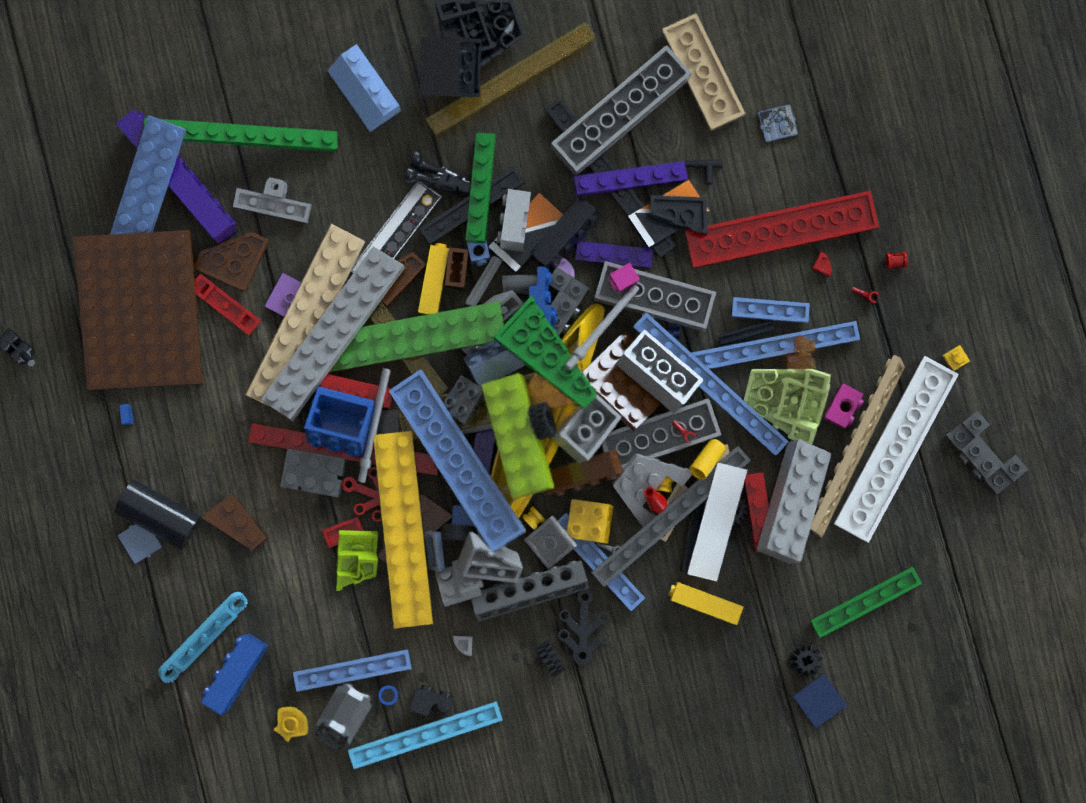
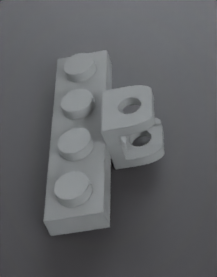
(273, 202)

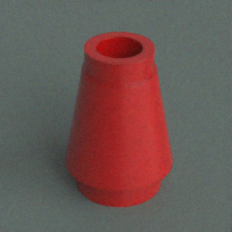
(656, 502)

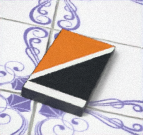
(540, 219)
(652, 229)

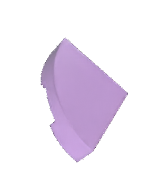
(567, 267)

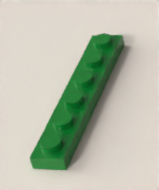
(480, 188)
(865, 602)

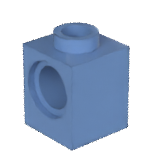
(478, 260)

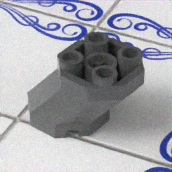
(342, 717)

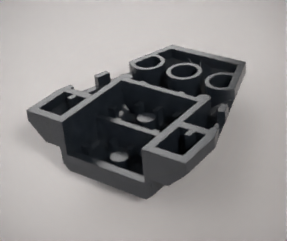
(491, 21)

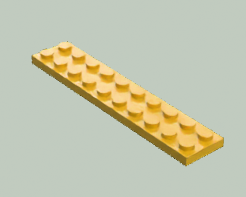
(403, 529)

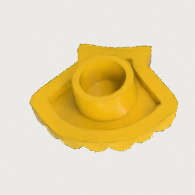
(291, 723)

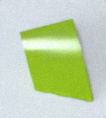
(356, 557)

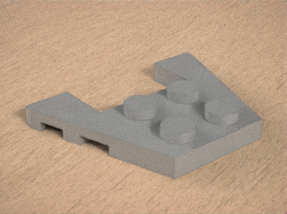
(644, 473)

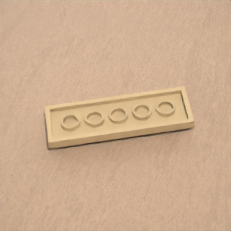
(708, 79)

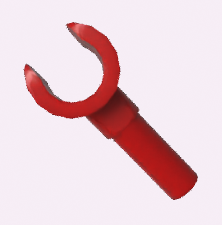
(865, 294)
(683, 431)

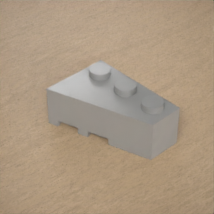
(514, 220)
(480, 562)

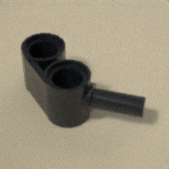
(18, 349)

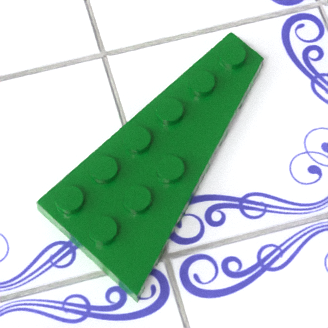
(541, 349)

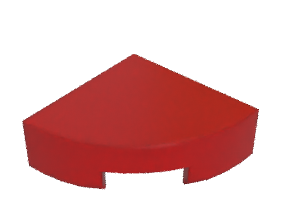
(822, 265)

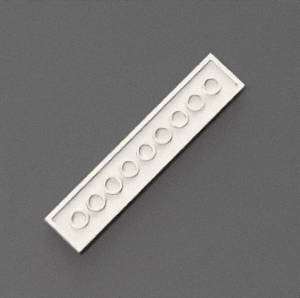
(896, 449)

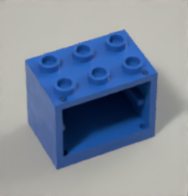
(339, 422)

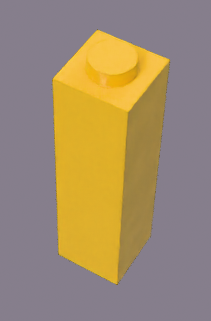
(434, 280)
(705, 603)

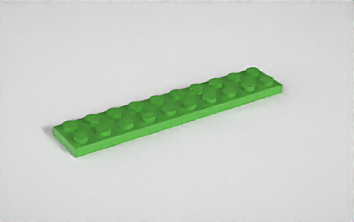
(422, 336)

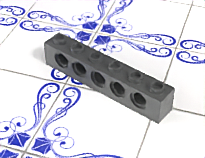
(540, 593)

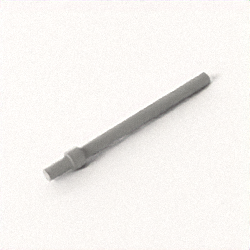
(580, 352)
(366, 461)

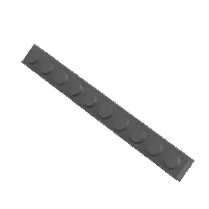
(663, 522)

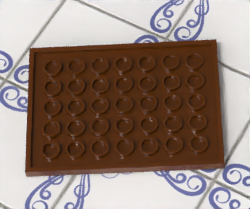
(138, 309)

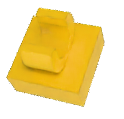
(956, 358)

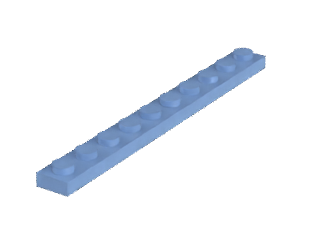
(776, 345)
(716, 388)

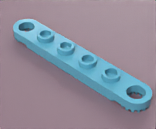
(202, 637)

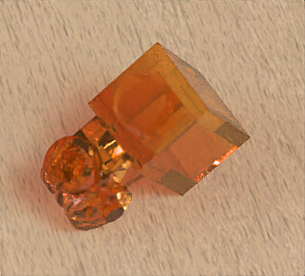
(804, 358)

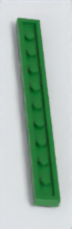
(257, 135)

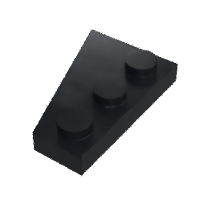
(681, 211)

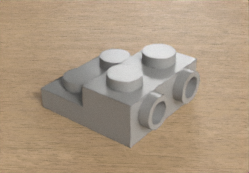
(455, 587)

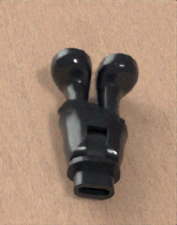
(444, 179)

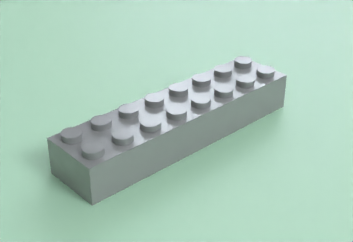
(621, 110)

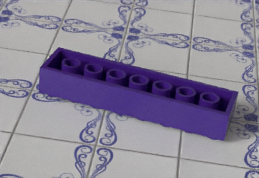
(186, 187)

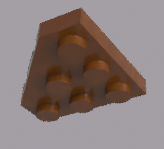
(233, 260)

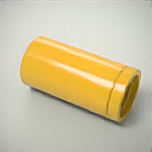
(707, 459)

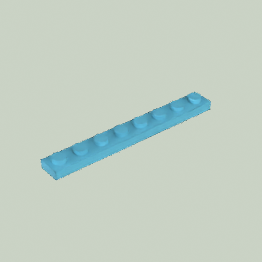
(425, 735)

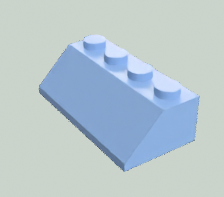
(363, 88)

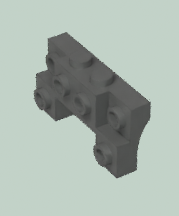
(567, 300)
(980, 457)

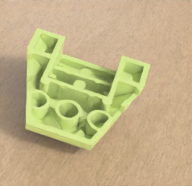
(789, 399)

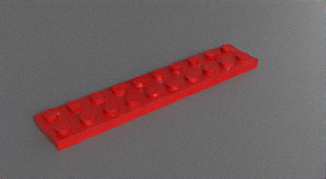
(782, 229)

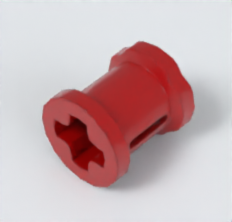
(896, 260)

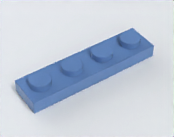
(770, 310)

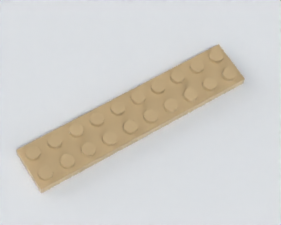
(314, 296)
(860, 439)

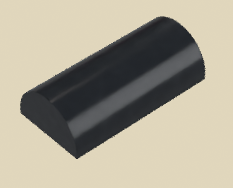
(157, 514)

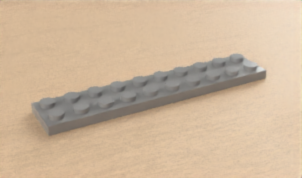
(332, 333)

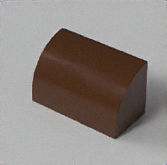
(457, 268)

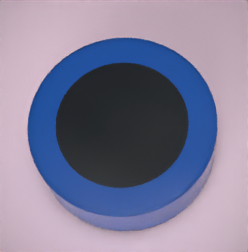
(388, 695)

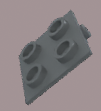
(464, 399)

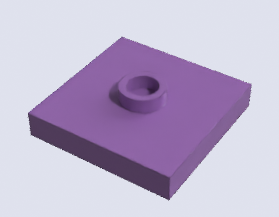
(283, 294)

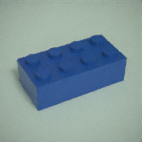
(234, 674)

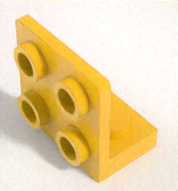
(590, 521)

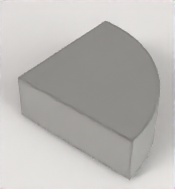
(464, 644)

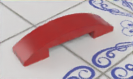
(225, 305)

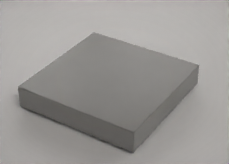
(550, 542)

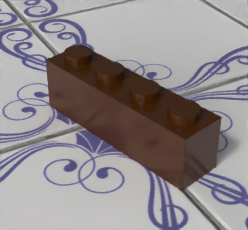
(588, 472)

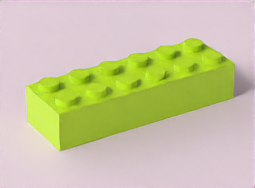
(518, 446)

